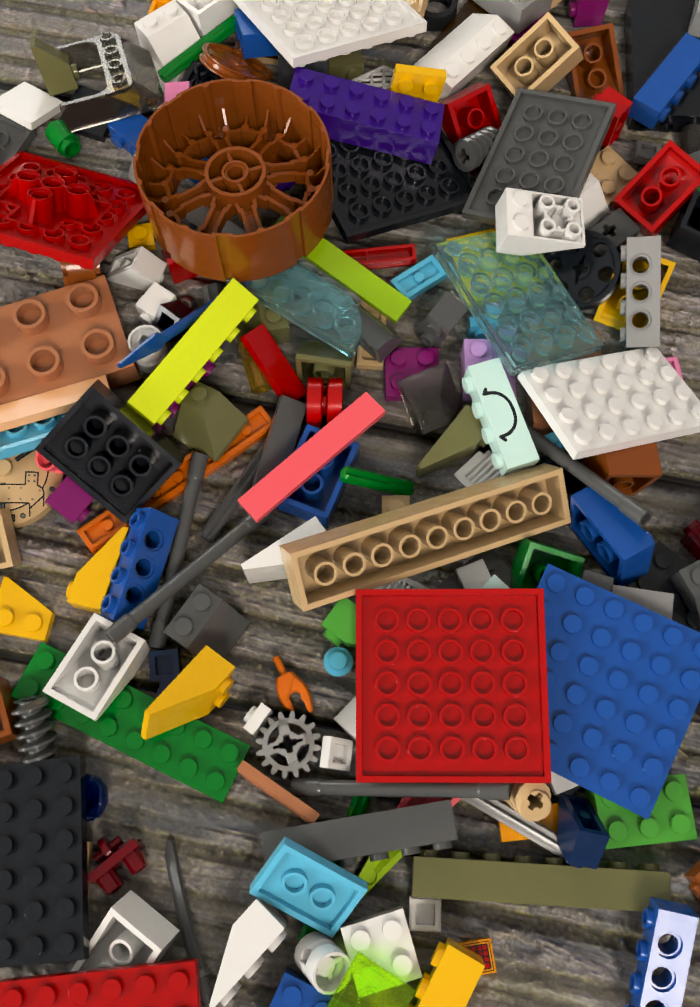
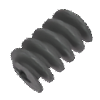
(473, 149)
(36, 728)

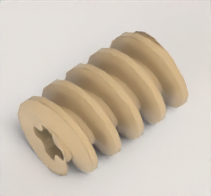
(530, 800)

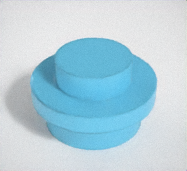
(338, 661)

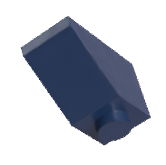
(580, 832)

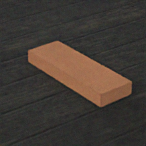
(277, 793)

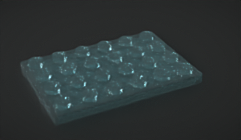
(517, 303)

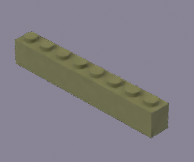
(536, 883)

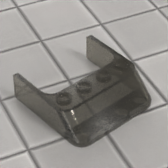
(129, 76)

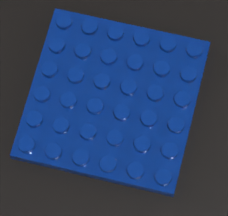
(616, 690)

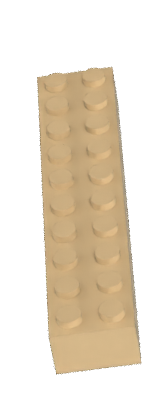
(424, 535)

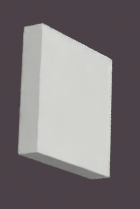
(29, 105)

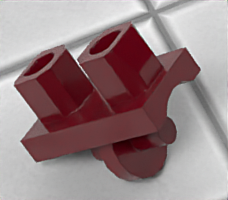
(129, 854)

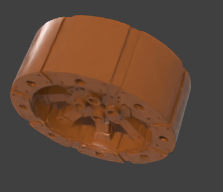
(235, 177)

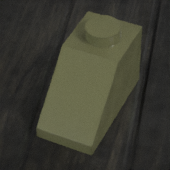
(55, 67)

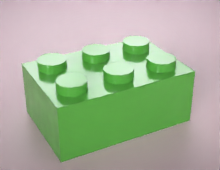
(669, 820)

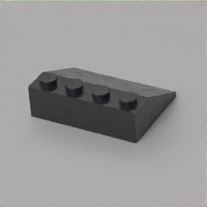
(111, 451)

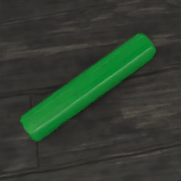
(376, 481)

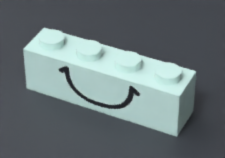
(500, 417)

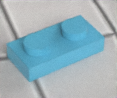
(419, 278)

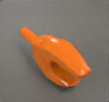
(289, 684)

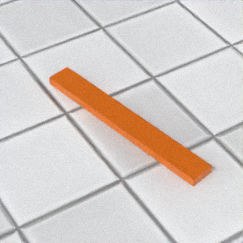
(106, 525)

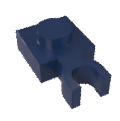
(164, 667)

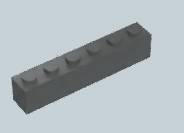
(372, 833)

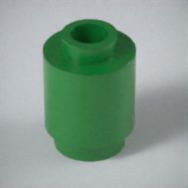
(62, 140)

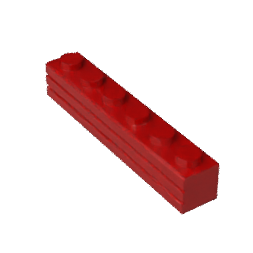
(384, 256)

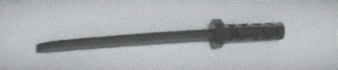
(185, 920)

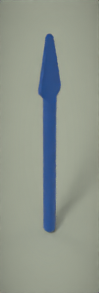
(157, 340)

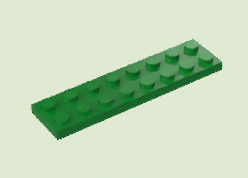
(187, 753)

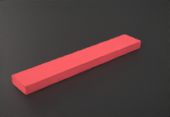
(311, 457)

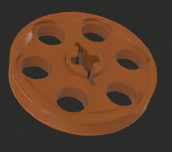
(229, 63)

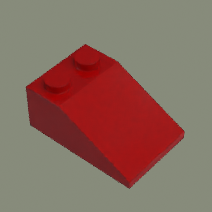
(659, 189)

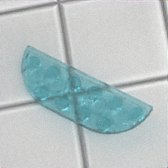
(311, 305)

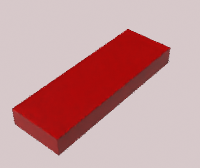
(273, 363)

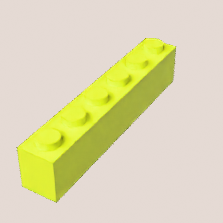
(192, 352)

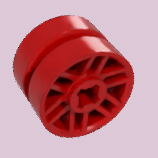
(324, 401)

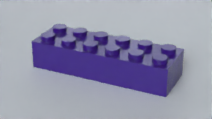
(372, 115)

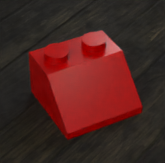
(469, 111)

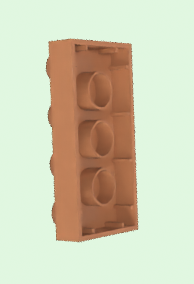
(62, 341)

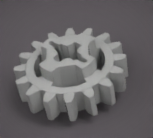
(285, 731)

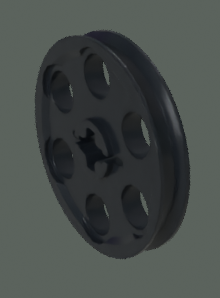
(593, 265)

